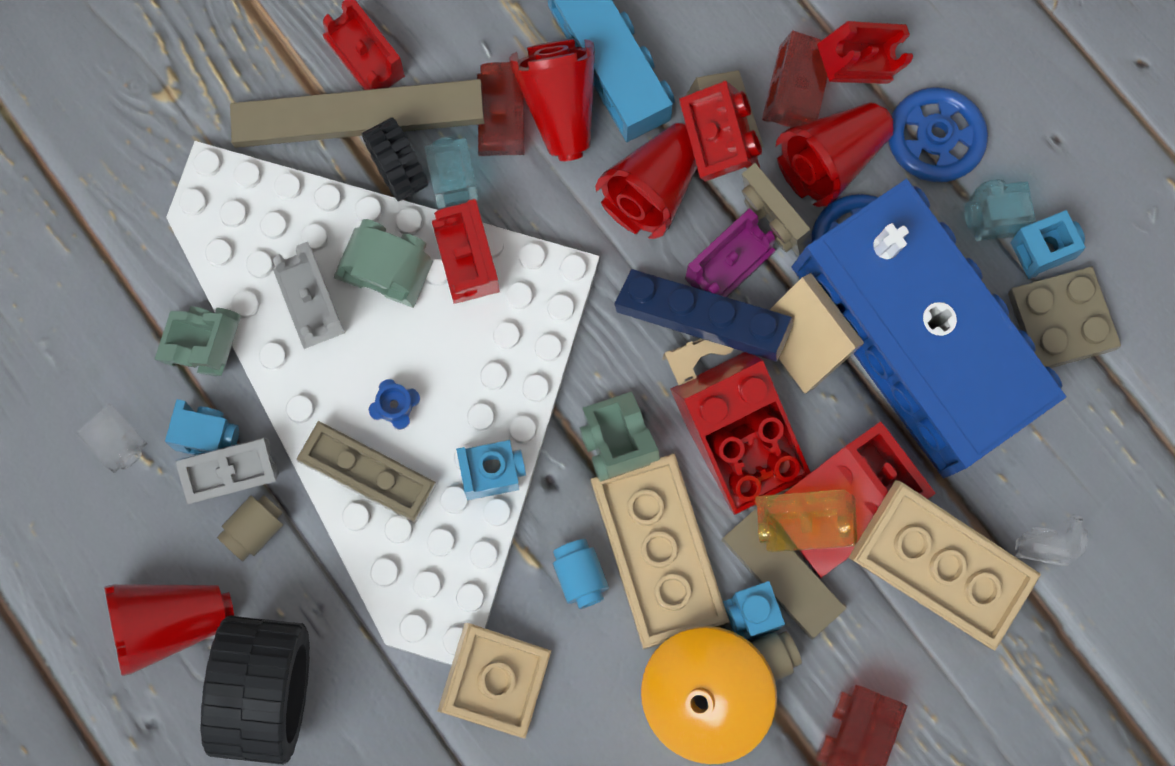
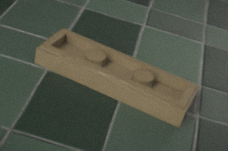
(366, 471)
(792, 581)

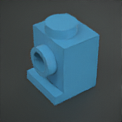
(1057, 230)
(199, 430)
(481, 484)
(754, 612)

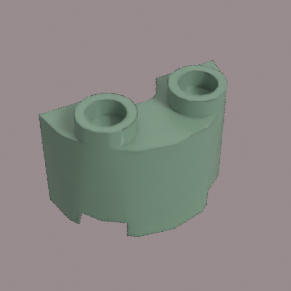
(385, 263)
(199, 339)
(618, 436)

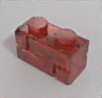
(864, 729)

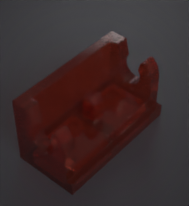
(796, 82)
(502, 112)

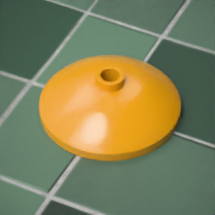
(730, 677)

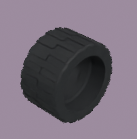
(255, 690)

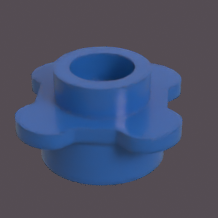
(389, 392)

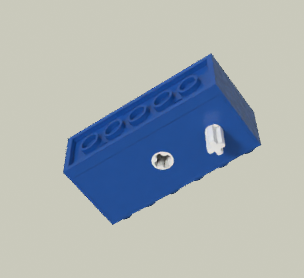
(931, 329)

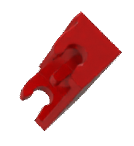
(362, 48)
(864, 52)
(465, 252)

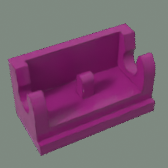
(731, 257)

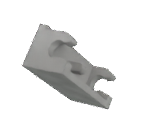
(307, 297)
(227, 470)

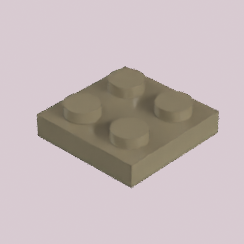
(768, 202)
(1065, 317)

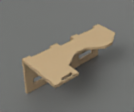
(686, 357)

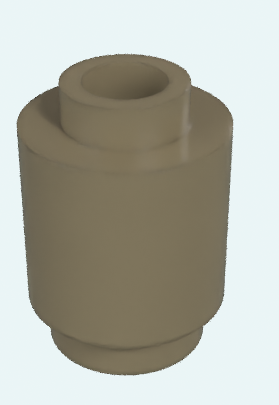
(251, 527)
(779, 653)

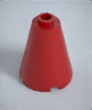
(559, 94)
(831, 151)
(650, 182)
(162, 620)

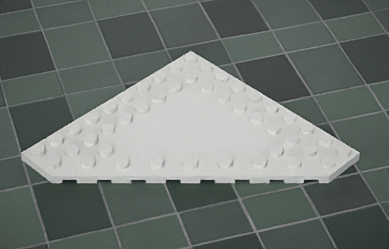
(479, 365)

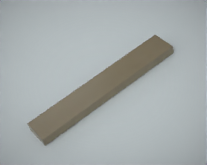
(355, 112)

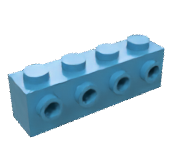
(620, 67)

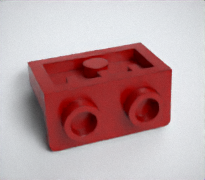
(720, 130)

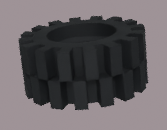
(395, 159)

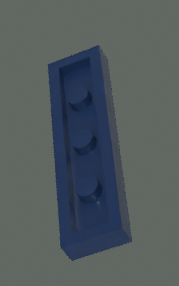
(704, 315)

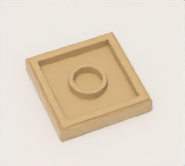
(819, 334)
(494, 680)

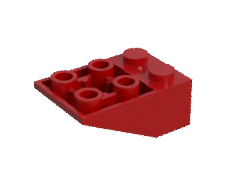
(741, 430)
(866, 471)

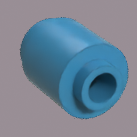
(580, 573)

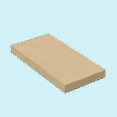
(659, 551)
(944, 565)

